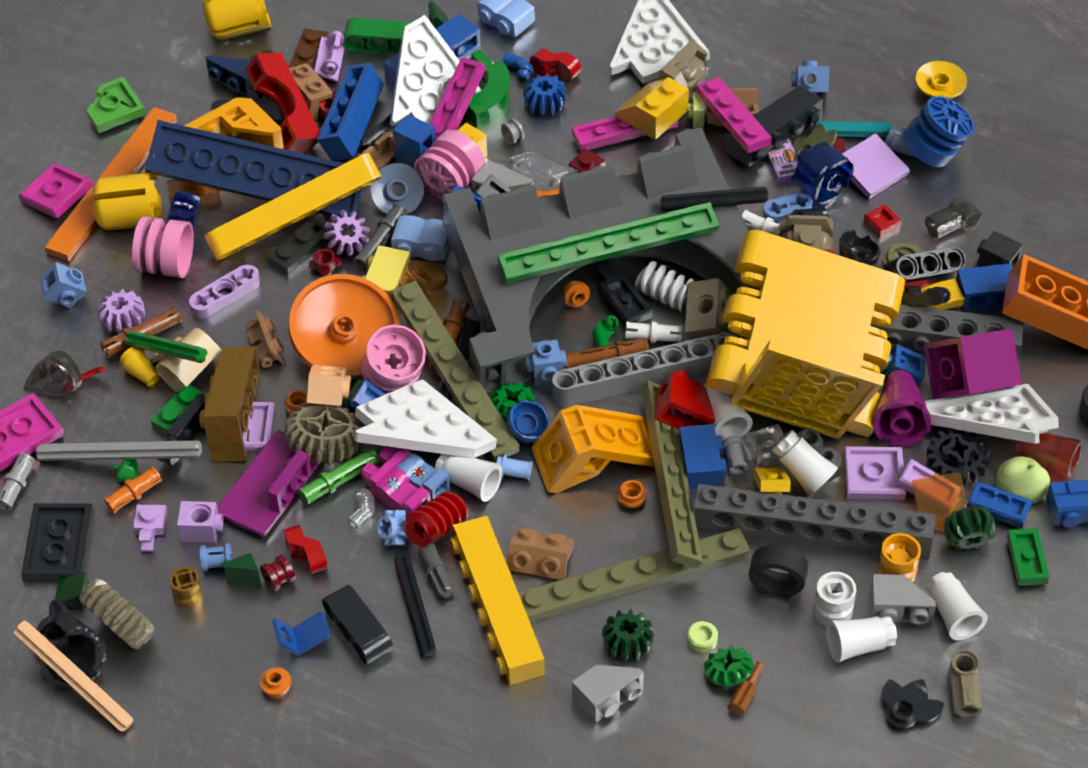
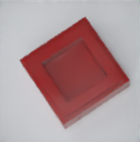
(882, 220)

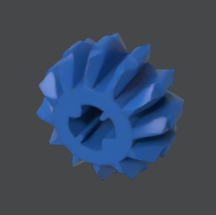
(544, 94)

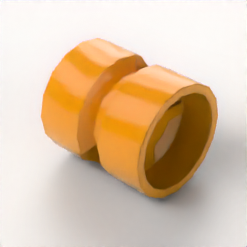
(900, 556)

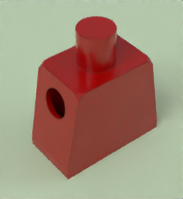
(683, 402)

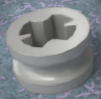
(512, 131)

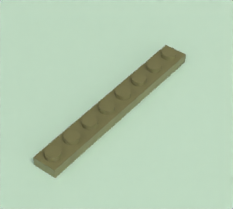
(453, 367)
(672, 485)
(629, 576)

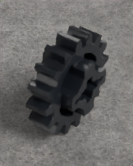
(958, 454)

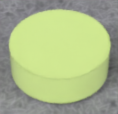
(702, 636)

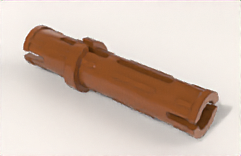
(454, 321)
(151, 327)
(606, 352)

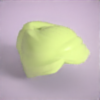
(1023, 478)

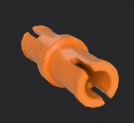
(132, 489)

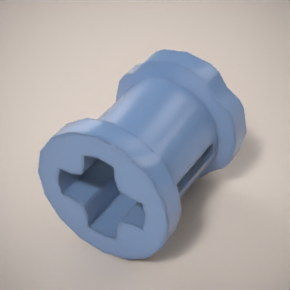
(214, 556)

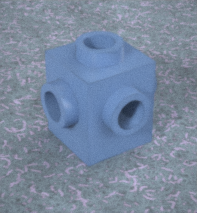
(819, 73)
(63, 285)
(545, 361)

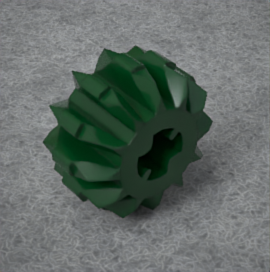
(969, 527)
(628, 635)

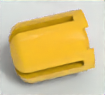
(235, 17)
(125, 199)

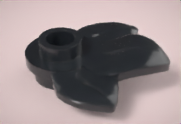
(910, 700)

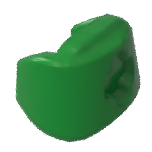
(127, 470)

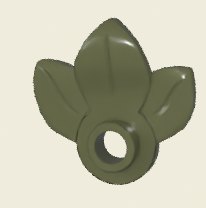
(817, 136)

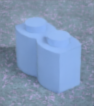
(508, 16)
(421, 237)

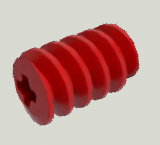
(435, 519)

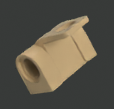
(180, 372)

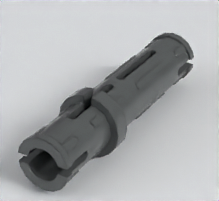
(381, 236)

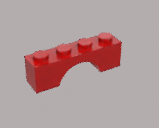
(272, 76)

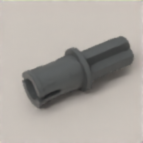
(436, 570)

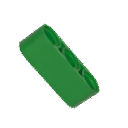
(373, 35)

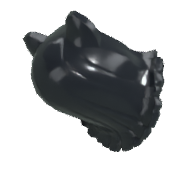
(74, 640)

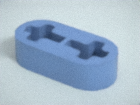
(785, 205)

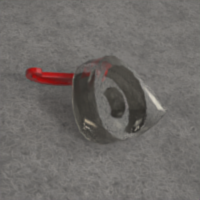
(57, 375)

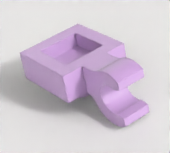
(148, 522)

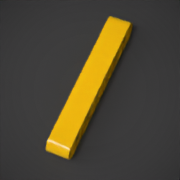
(292, 206)

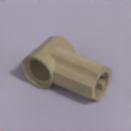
(965, 684)

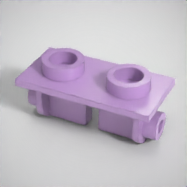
(330, 56)

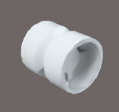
(834, 597)

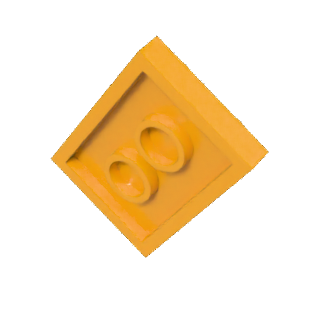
(241, 120)
(585, 441)

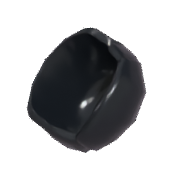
(859, 249)

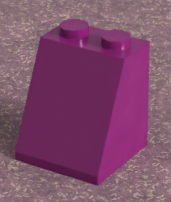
(972, 364)

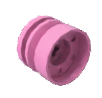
(449, 163)
(162, 247)
(397, 347)

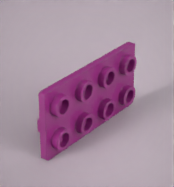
(267, 486)

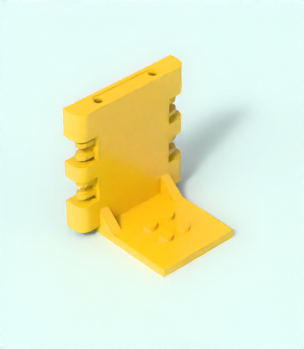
(807, 336)

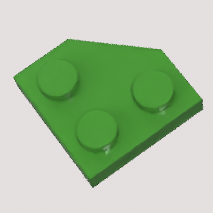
(114, 105)

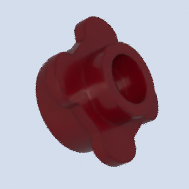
(324, 261)

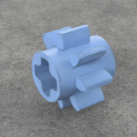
(392, 527)

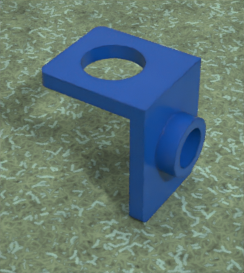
(304, 635)

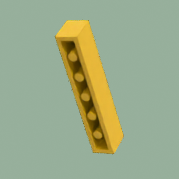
(498, 601)

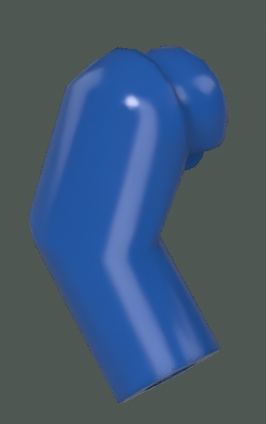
(520, 63)

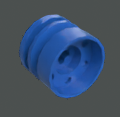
(938, 131)

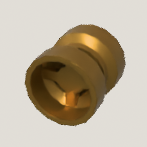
(186, 587)

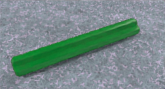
(166, 346)

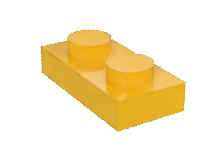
(772, 479)

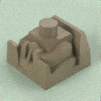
(687, 67)
(808, 230)

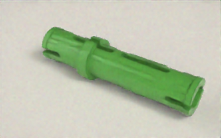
(330, 481)

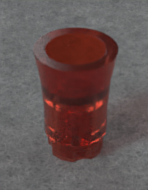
(1053, 452)

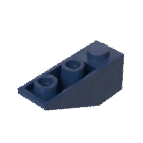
(233, 74)

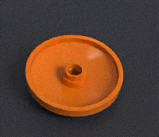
(336, 320)

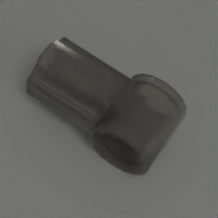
(958, 214)

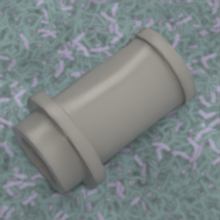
(732, 448)

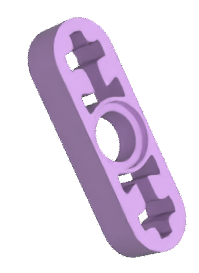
(219, 302)

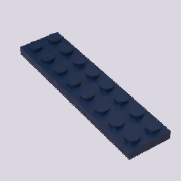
(237, 165)

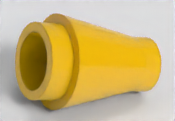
(138, 365)

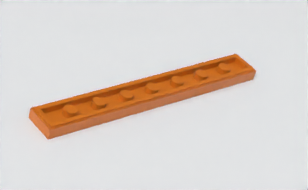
(127, 161)

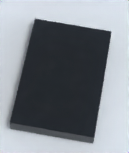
(57, 541)

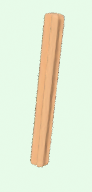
(73, 676)

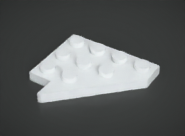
(652, 39)
(422, 72)
(1003, 413)
(421, 421)

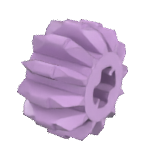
(346, 242)
(120, 311)

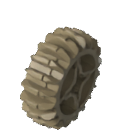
(322, 432)
(117, 613)

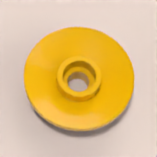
(941, 79)

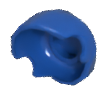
(527, 421)

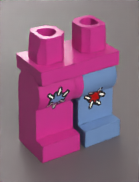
(404, 480)

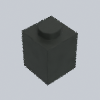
(998, 250)

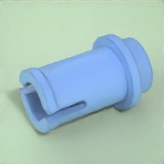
(515, 467)

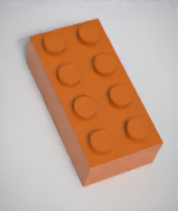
(1048, 300)

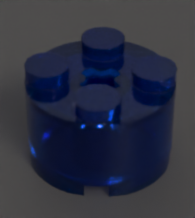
(822, 172)

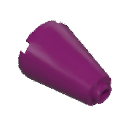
(901, 411)

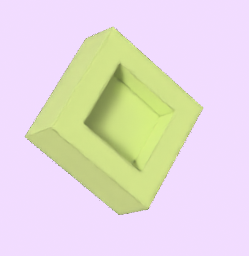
(696, 111)

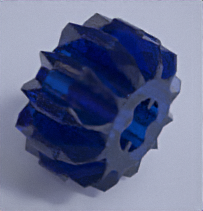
(184, 208)

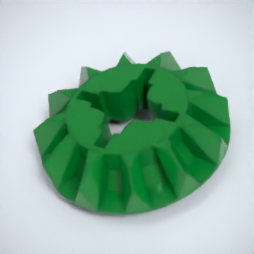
(499, 396)
(736, 672)

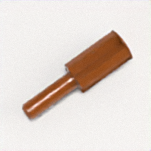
(745, 691)

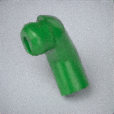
(604, 330)

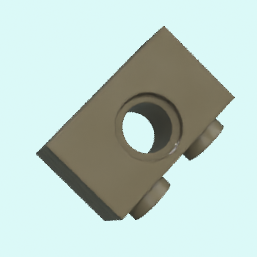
(706, 308)

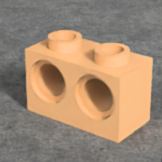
(328, 385)

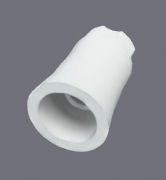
(728, 418)
(804, 462)
(472, 474)
(956, 606)
(859, 636)

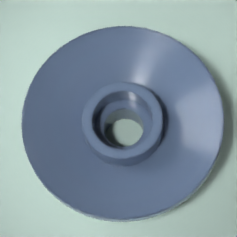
(393, 176)

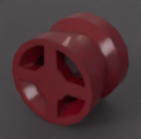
(277, 573)

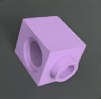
(189, 520)

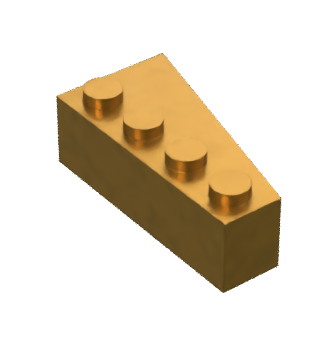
(230, 403)

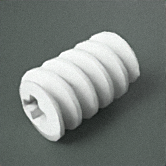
(663, 286)

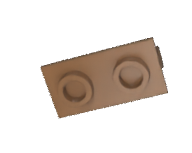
(382, 150)
(262, 332)

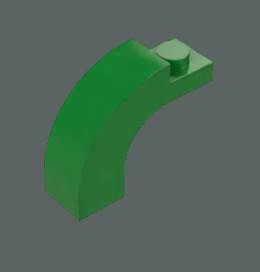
(493, 101)

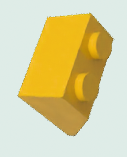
(655, 107)

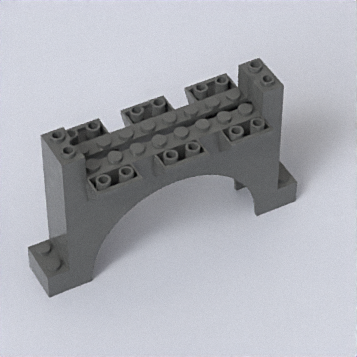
(583, 205)

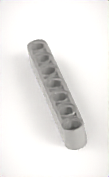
(631, 371)

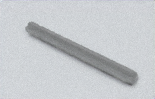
(119, 450)

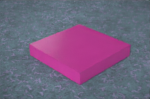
(55, 190)

